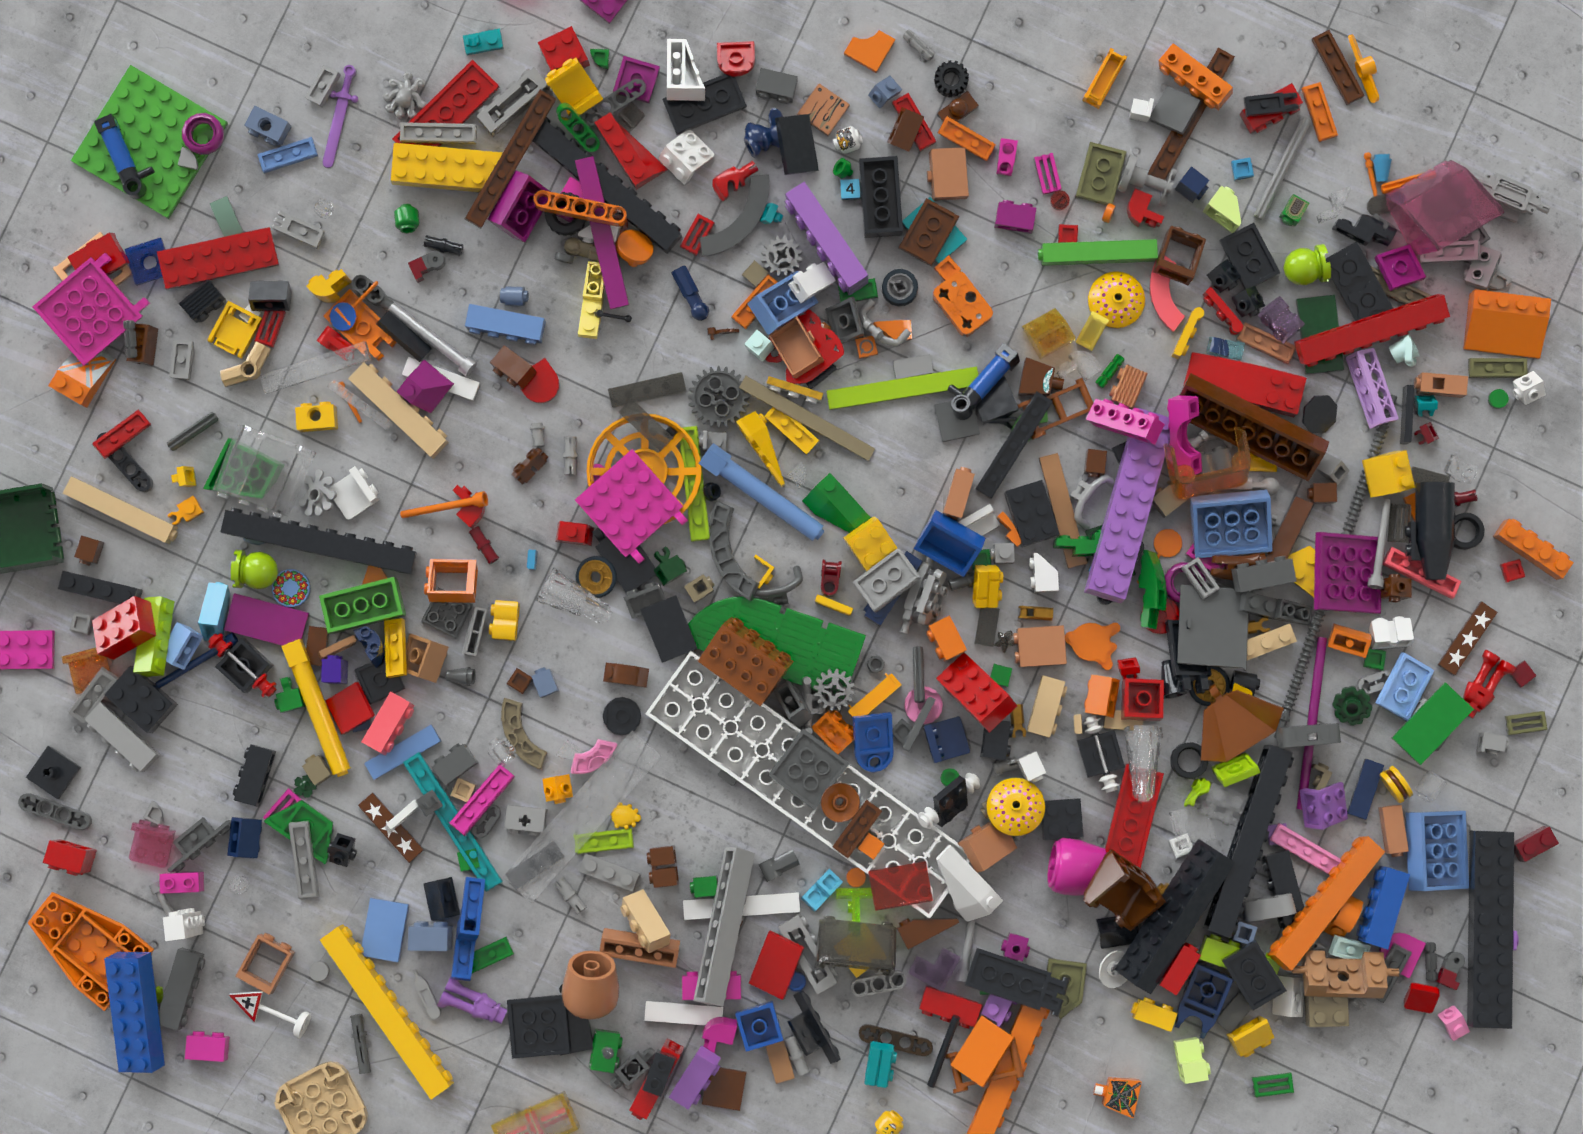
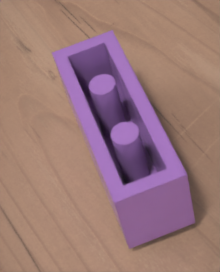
(695, 1078)

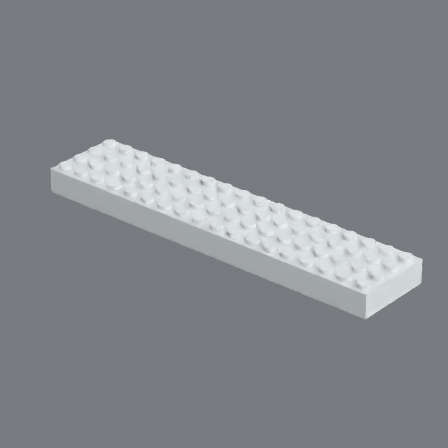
(750, 742)

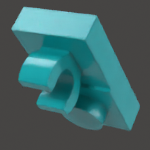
(483, 41)

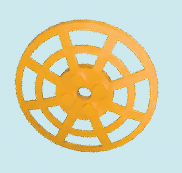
(651, 458)

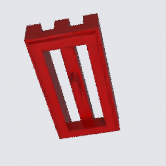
(690, 248)
(276, 330)

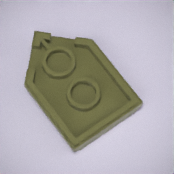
(1076, 973)

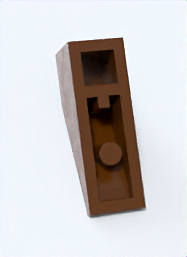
(919, 930)

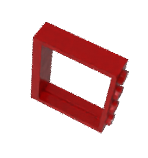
(644, 1100)

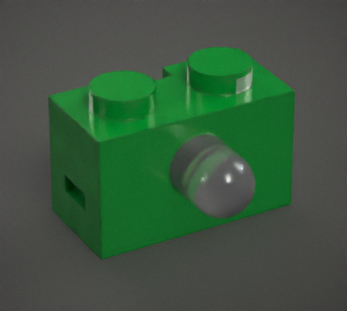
(605, 1050)

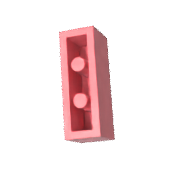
(388, 723)

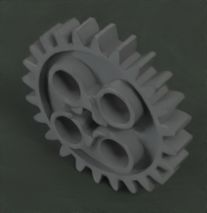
(709, 411)

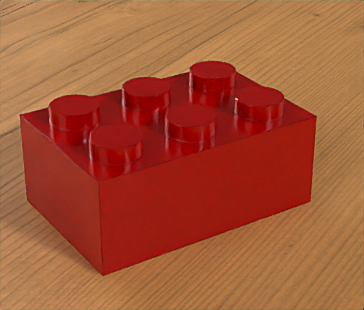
(124, 627)

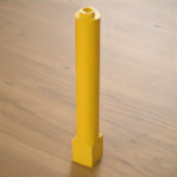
(300, 664)

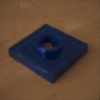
(136, 257)

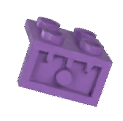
(1323, 806)

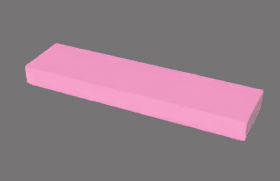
(1304, 849)

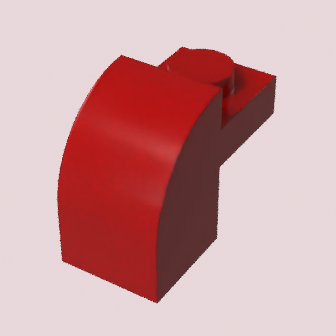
(1138, 211)
(469, 514)

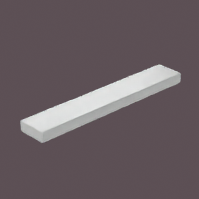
(754, 905)

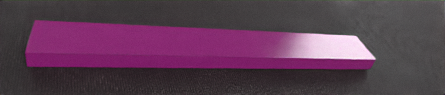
(602, 235)

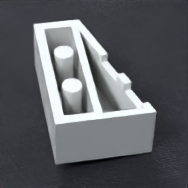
(682, 74)

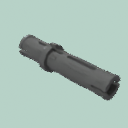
(357, 1022)

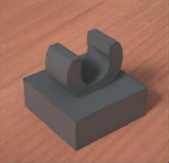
(429, 803)

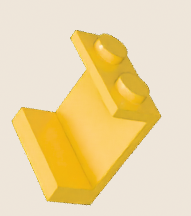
(573, 86)

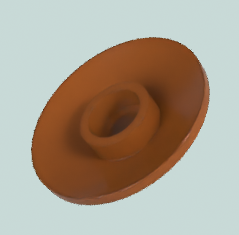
(846, 809)

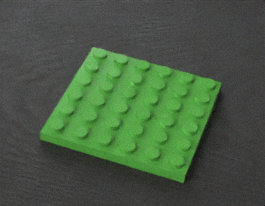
(152, 127)

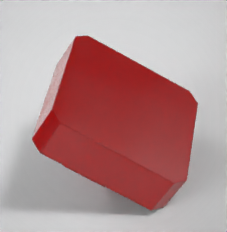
(1421, 998)

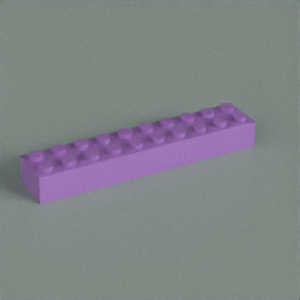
(1127, 516)

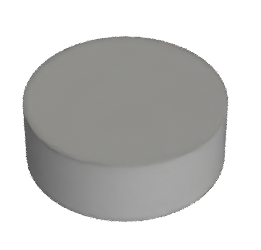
(319, 971)

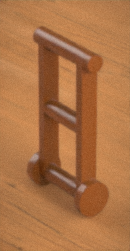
(1039, 432)
(963, 1087)

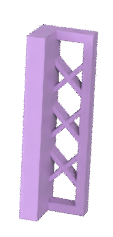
(1367, 388)

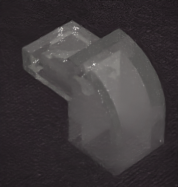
(1084, 363)

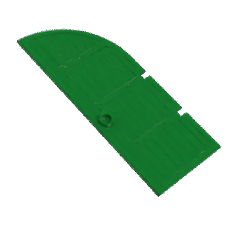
(795, 633)

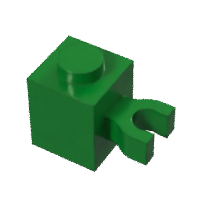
(289, 699)

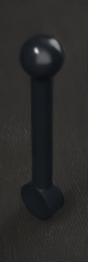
(599, 313)

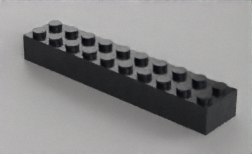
(1248, 840)
(1490, 929)

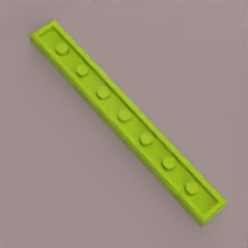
(900, 388)

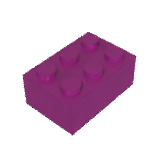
(515, 209)

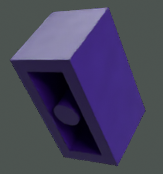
(334, 670)

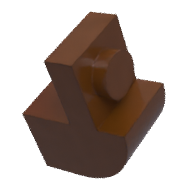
(626, 674)

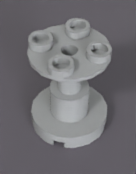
(1139, 177)

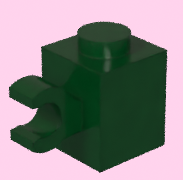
(668, 569)

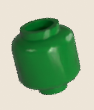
(406, 218)

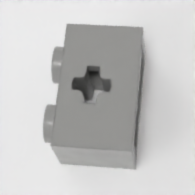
(536, 815)

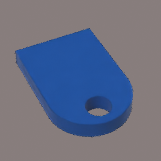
(873, 739)

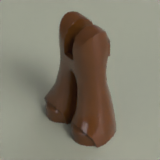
(1231, 562)

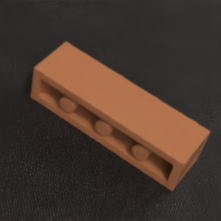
(627, 946)

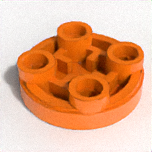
(634, 247)

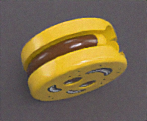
(1396, 784)

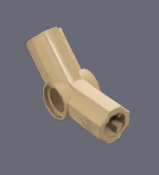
(238, 373)

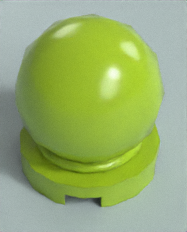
(1305, 265)
(255, 570)

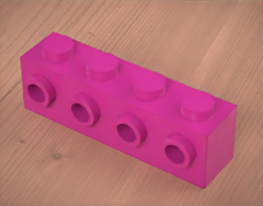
(1125, 421)

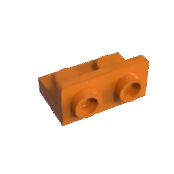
(834, 731)

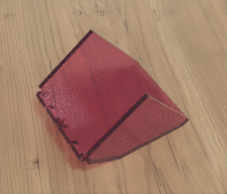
(1441, 207)

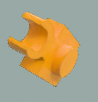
(188, 510)

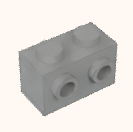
(1483, 268)

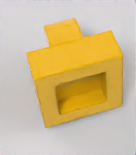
(185, 476)

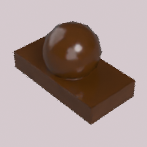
(959, 108)

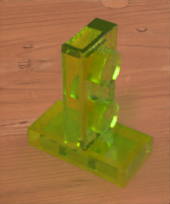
(854, 894)

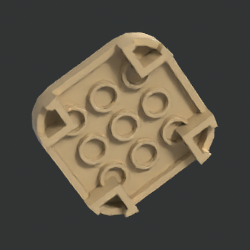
(322, 1102)

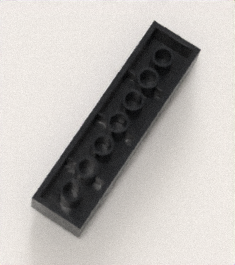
(1172, 923)

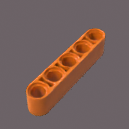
(572, 202)

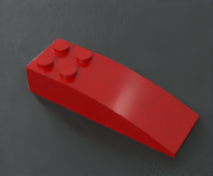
(1259, 385)

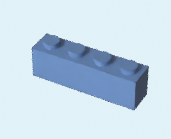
(505, 323)

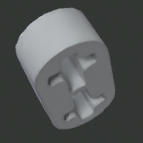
(1372, 678)

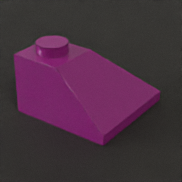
(425, 387)

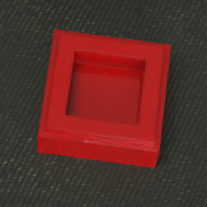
(1067, 233)
(1512, 570)

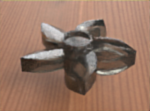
(1005, 640)

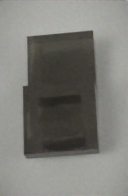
(630, 117)

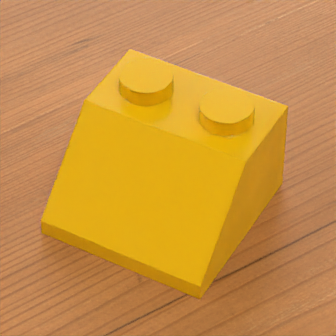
(1388, 473)
(1251, 1036)

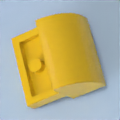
(328, 289)

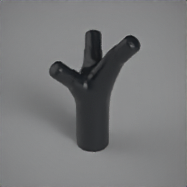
(1005, 421)

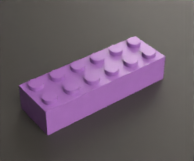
(826, 238)

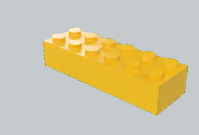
(441, 167)

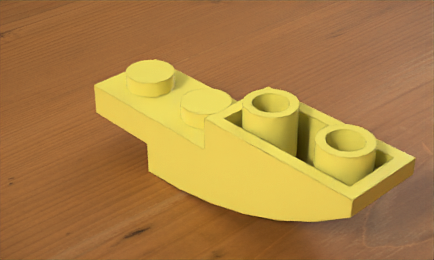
(592, 301)

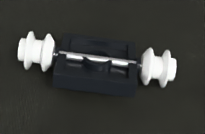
(1100, 753)
(949, 801)

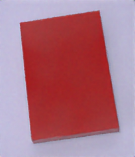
(776, 965)

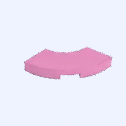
(592, 759)

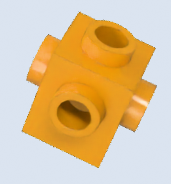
(557, 788)

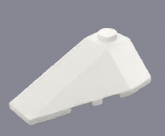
(969, 891)

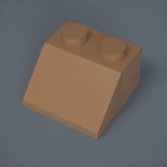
(424, 657)

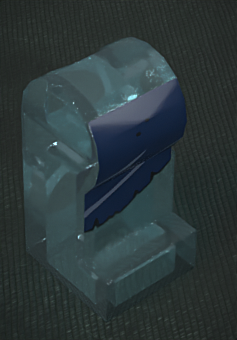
(1225, 348)

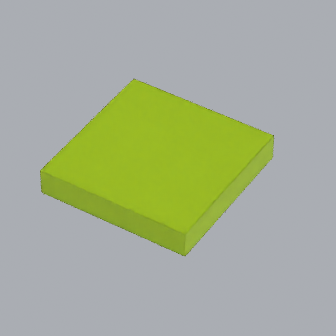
(1235, 770)

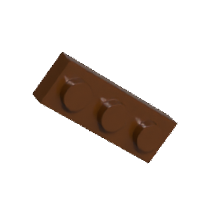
(857, 829)

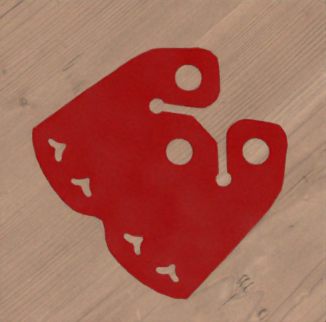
(824, 346)

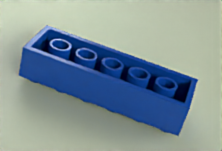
(134, 1012)

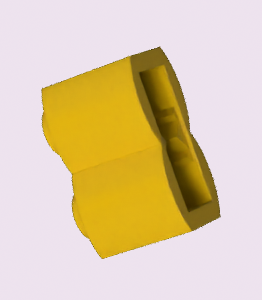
(505, 620)

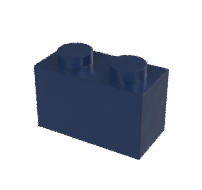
(1192, 185)
(244, 837)

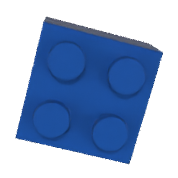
(759, 1026)

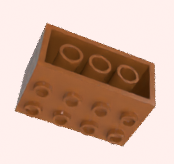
(746, 660)

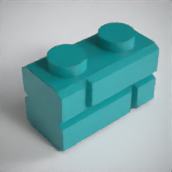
(879, 1064)

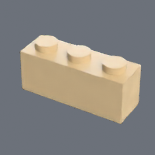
(1270, 641)
(1046, 706)
(645, 921)

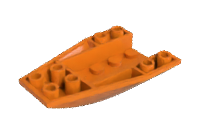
(81, 941)

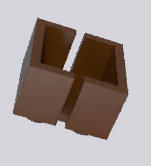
(663, 876)

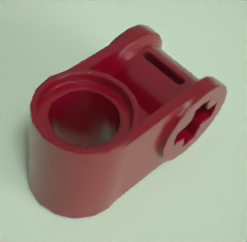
(830, 576)

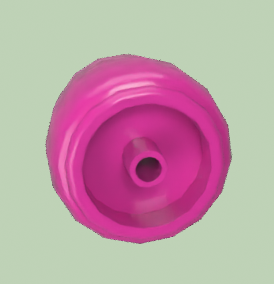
(1072, 865)

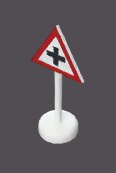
(250, 1004)

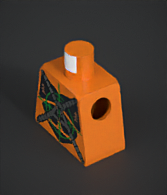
(1119, 1094)

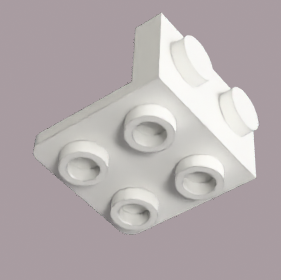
(685, 155)
(354, 493)

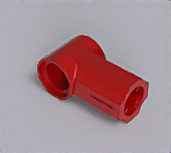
(332, 340)

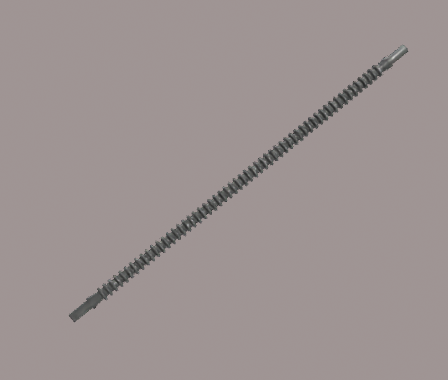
(1348, 529)

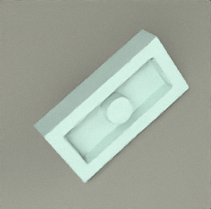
(1348, 948)

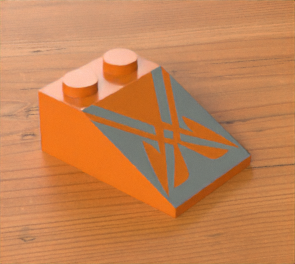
(81, 381)

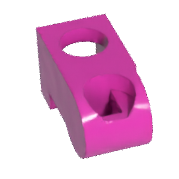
(1006, 156)

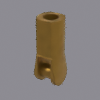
(1039, 613)

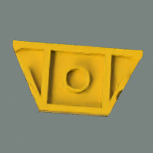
(1304, 569)

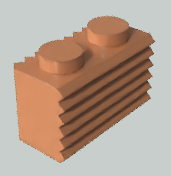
(1128, 387)

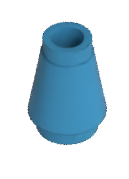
(1382, 166)

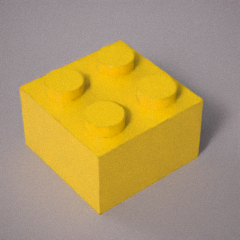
(870, 543)

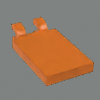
(365, 326)

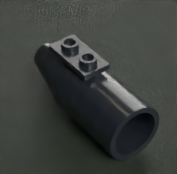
(1433, 531)

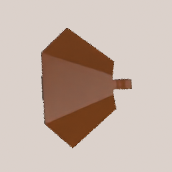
(1236, 724)

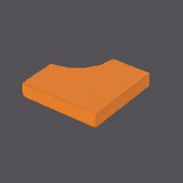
(870, 51)

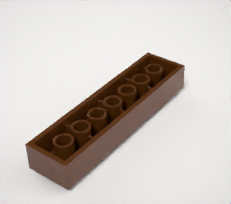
(1266, 433)

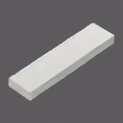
(462, 386)
(681, 1012)

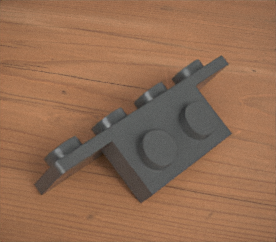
(196, 838)

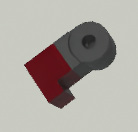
(426, 263)
(1449, 969)

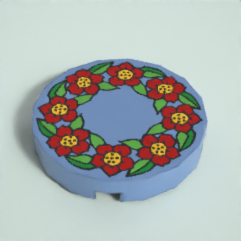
(291, 588)

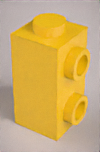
(1158, 1016)

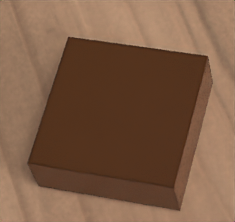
(519, 681)

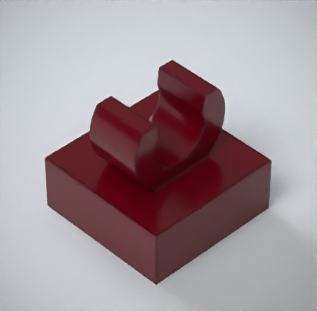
(1428, 432)

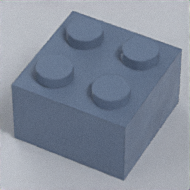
(430, 937)

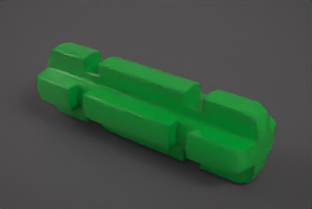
(1110, 371)

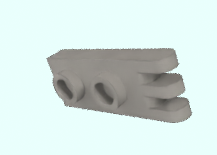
(299, 229)

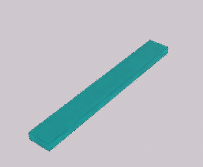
(426, 782)

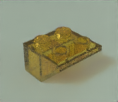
(1048, 333)

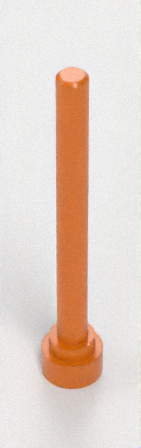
(479, 499)

